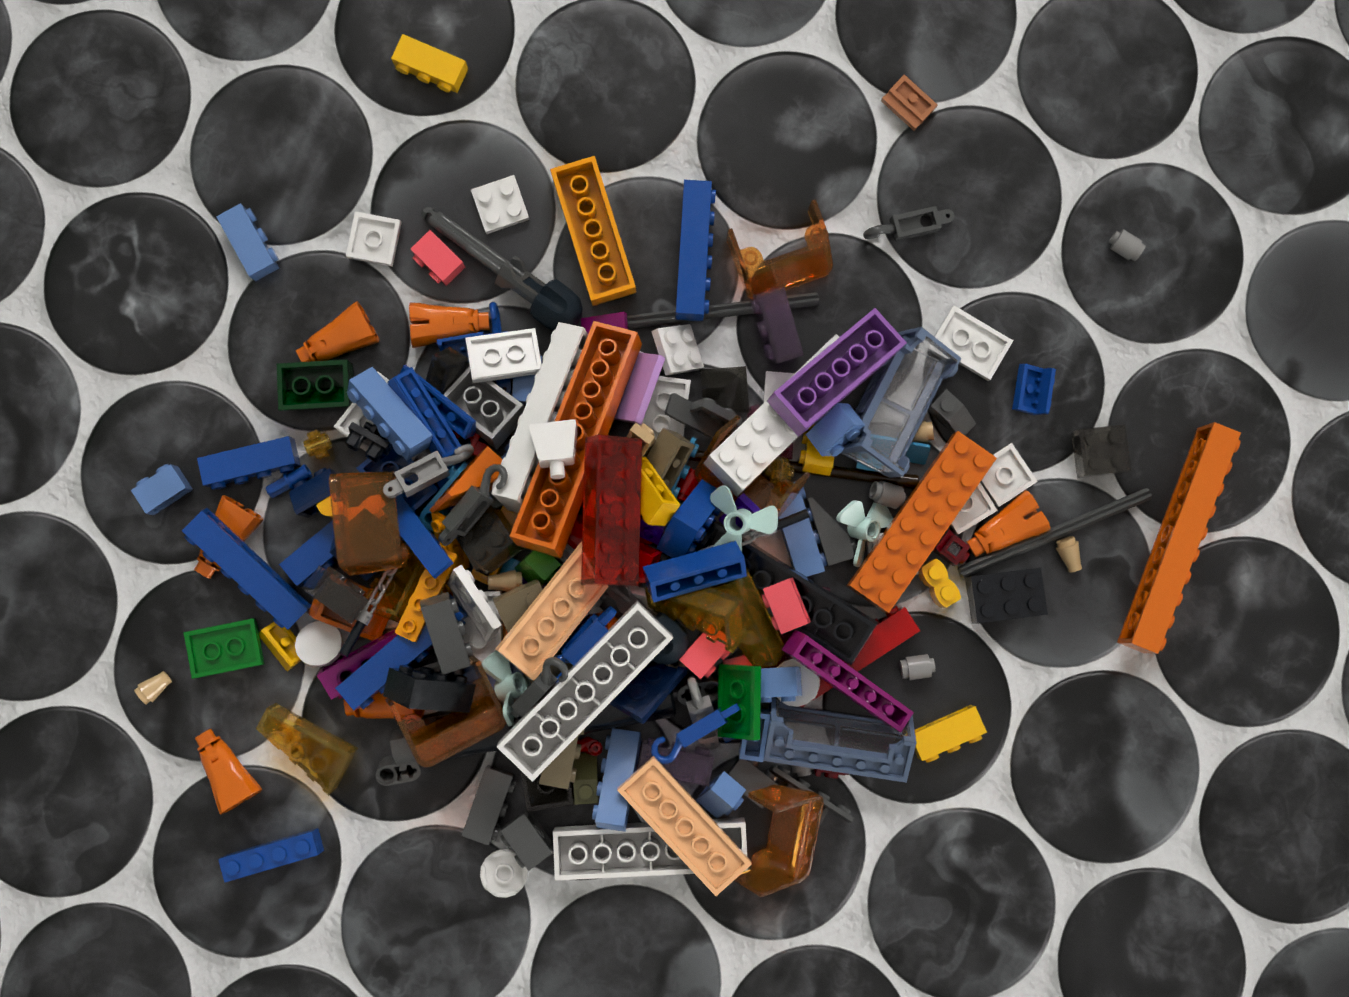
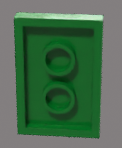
(223, 648)
(742, 686)

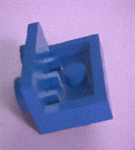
(1034, 389)

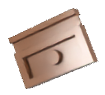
(909, 102)

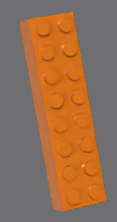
(921, 522)

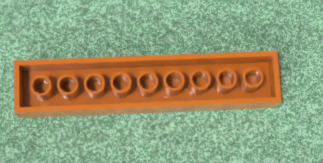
(593, 401)
(1179, 538)

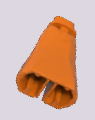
(440, 322)
(340, 336)
(239, 520)
(1011, 525)
(380, 709)
(227, 776)

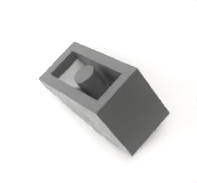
(951, 413)

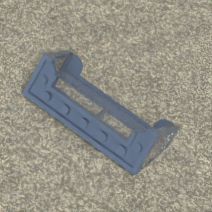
(898, 402)
(838, 742)

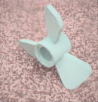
(762, 520)
(864, 527)
(507, 685)

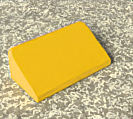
(281, 644)

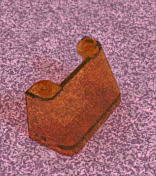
(366, 523)

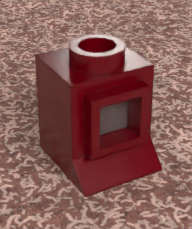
(952, 549)

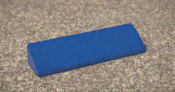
(415, 396)
(454, 416)

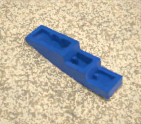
(421, 540)

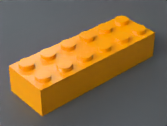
(593, 231)

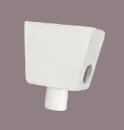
(555, 445)

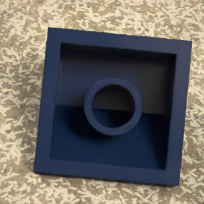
(309, 493)

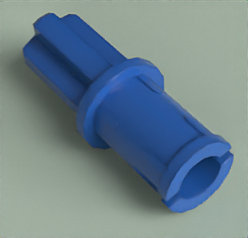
(288, 481)

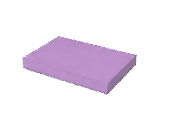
(640, 388)

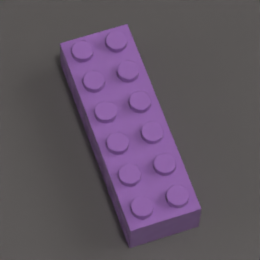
(836, 372)

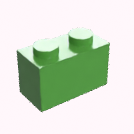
(538, 566)

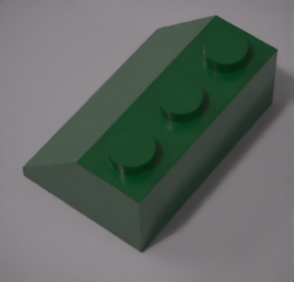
(313, 384)

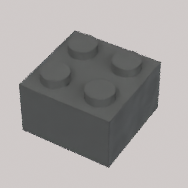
(527, 840)

